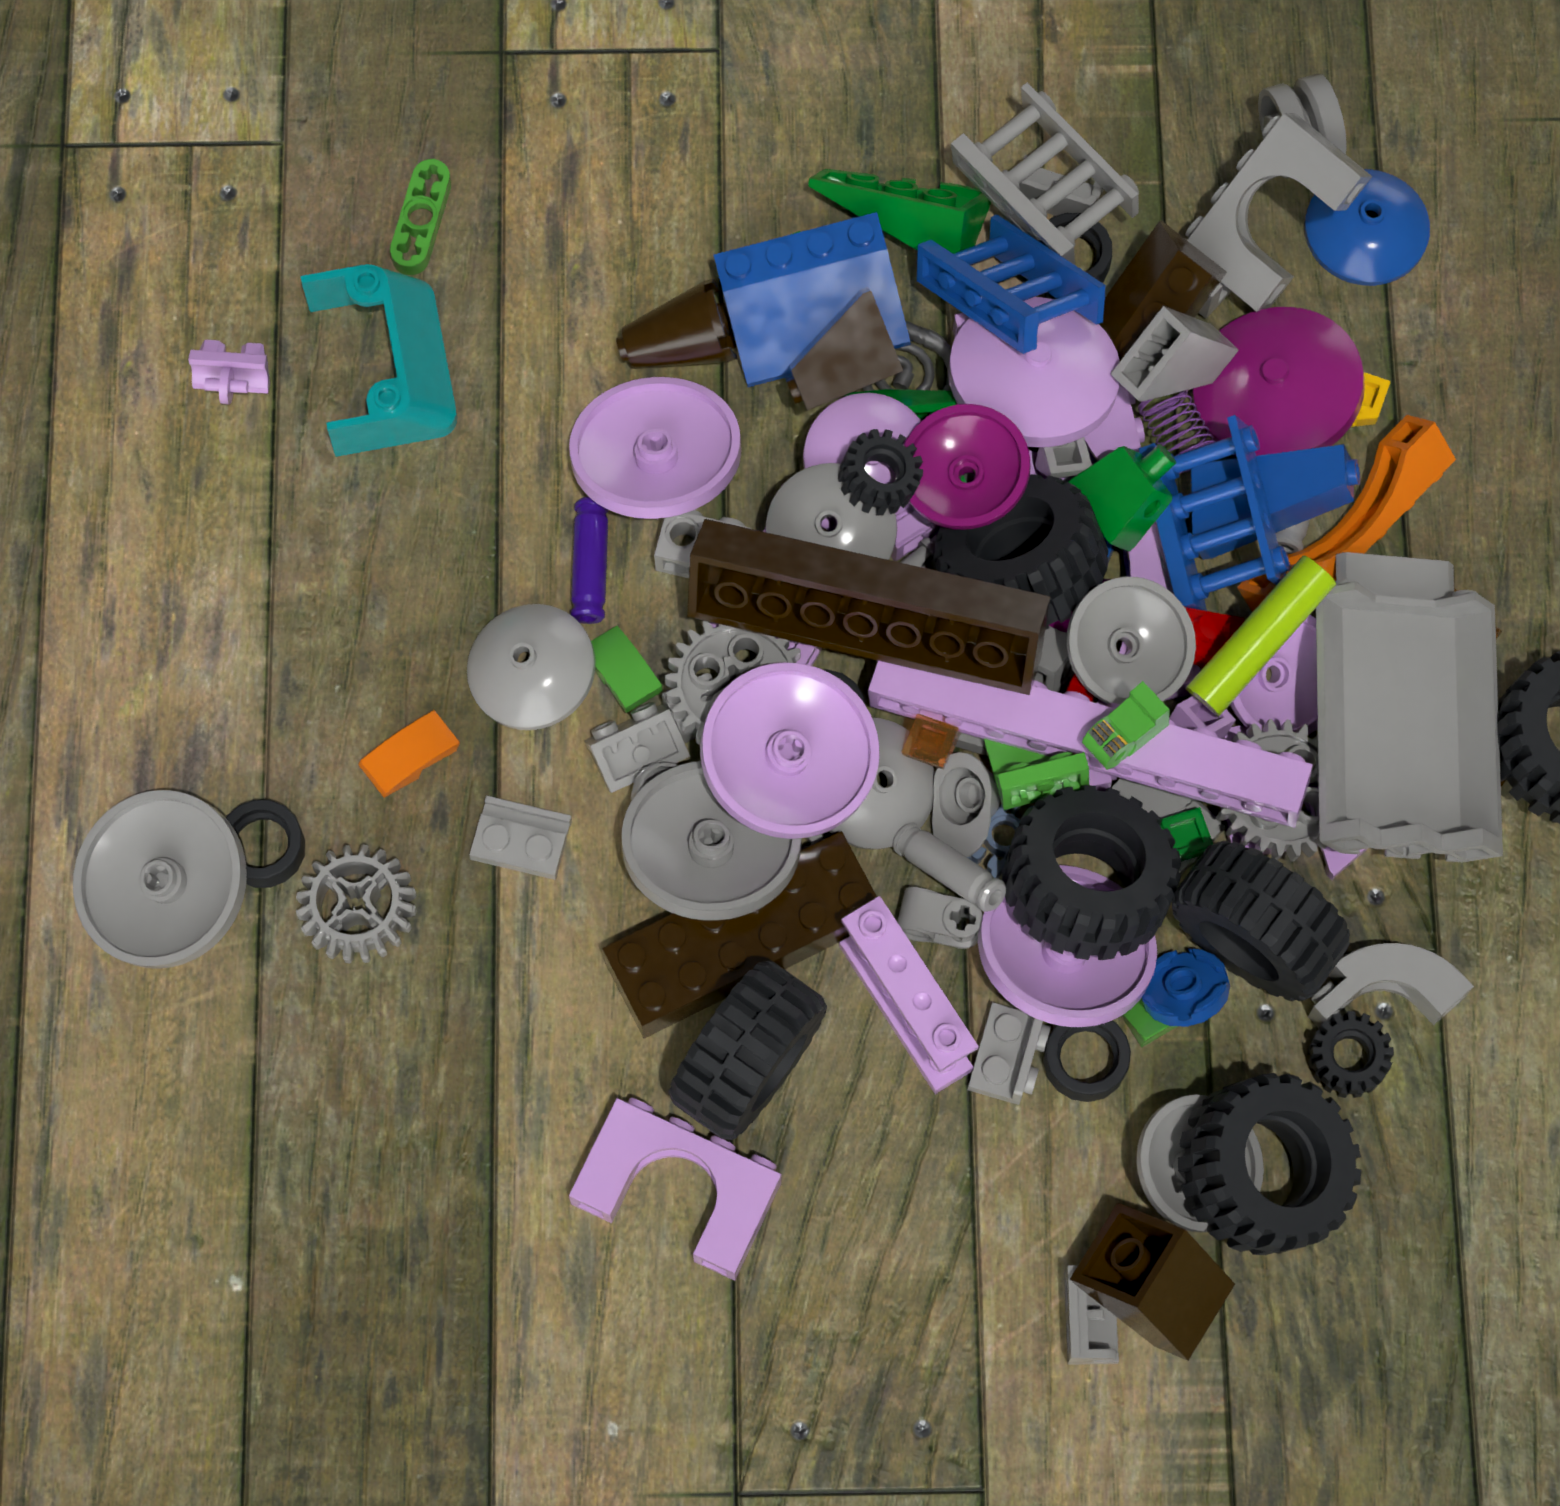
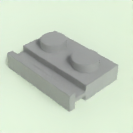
(520, 837)

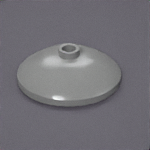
(817, 494)
(1149, 623)
(545, 685)
(904, 799)
(1158, 1162)

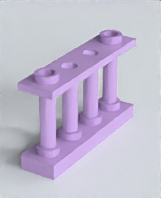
(907, 995)

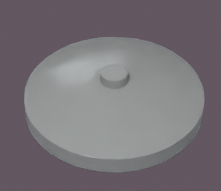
(696, 855)
(159, 879)

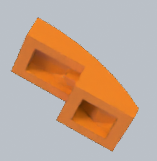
(408, 752)

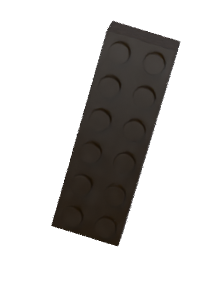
(695, 963)

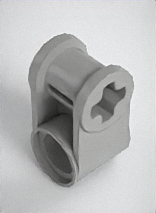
(934, 916)

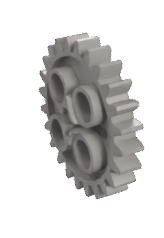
(717, 651)
(1272, 834)

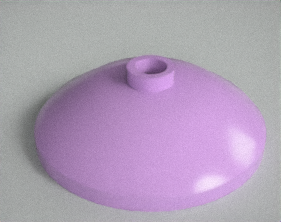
(850, 417)
(1292, 686)

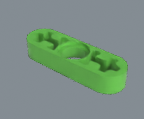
(427, 233)

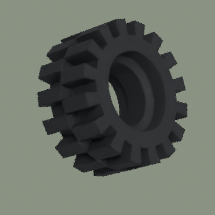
(871, 491)
(1361, 1030)

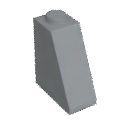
(1173, 356)

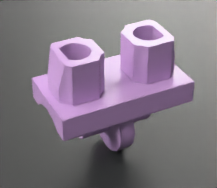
(229, 372)

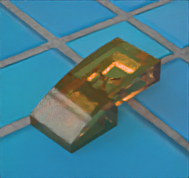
(931, 741)

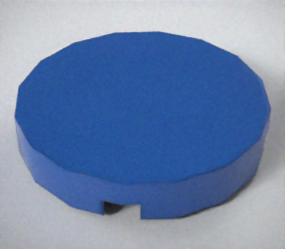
(1186, 988)

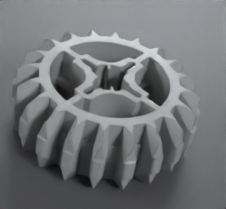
(343, 917)

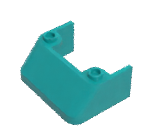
(421, 397)

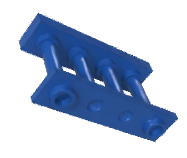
(1003, 309)
(1182, 547)

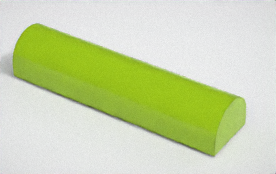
(1261, 635)

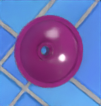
(975, 442)

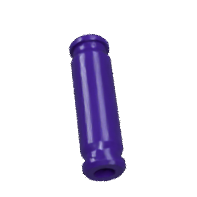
(589, 561)

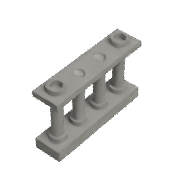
(1031, 214)

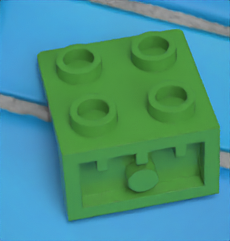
(1028, 776)

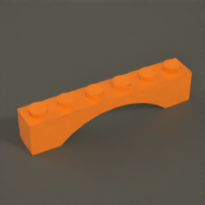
(1403, 469)

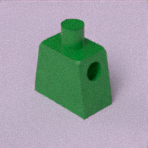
(1127, 492)

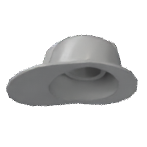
(964, 803)

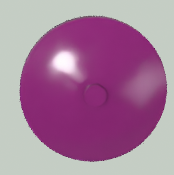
(1289, 380)

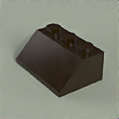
(1161, 274)

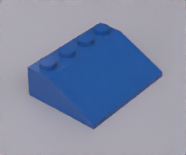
(797, 283)

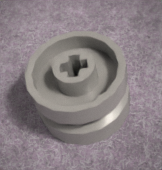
(1312, 101)

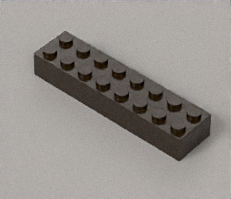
(867, 606)

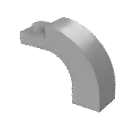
(1395, 968)

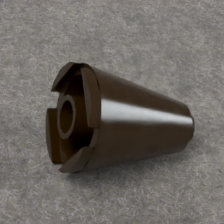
(681, 332)

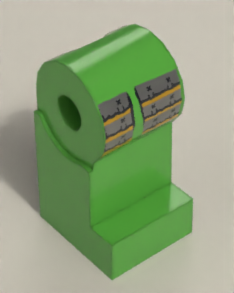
(1127, 727)

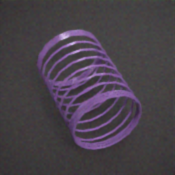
(1167, 406)

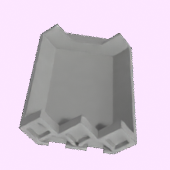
(1407, 712)

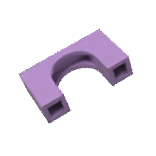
(637, 1138)

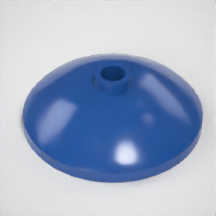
(1369, 248)

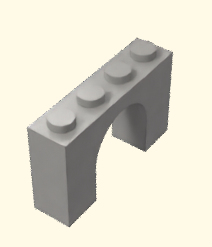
(1288, 150)

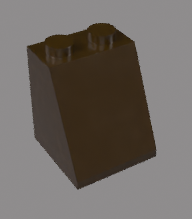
(844, 355)
(1154, 1279)

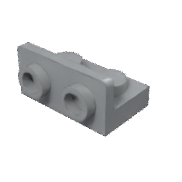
(639, 742)
(1006, 1054)

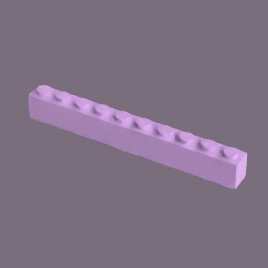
(1051, 723)

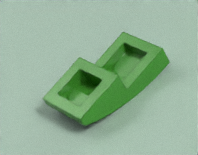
(624, 670)

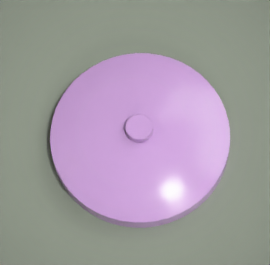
(1047, 393)
(655, 447)
(789, 750)
(1056, 984)

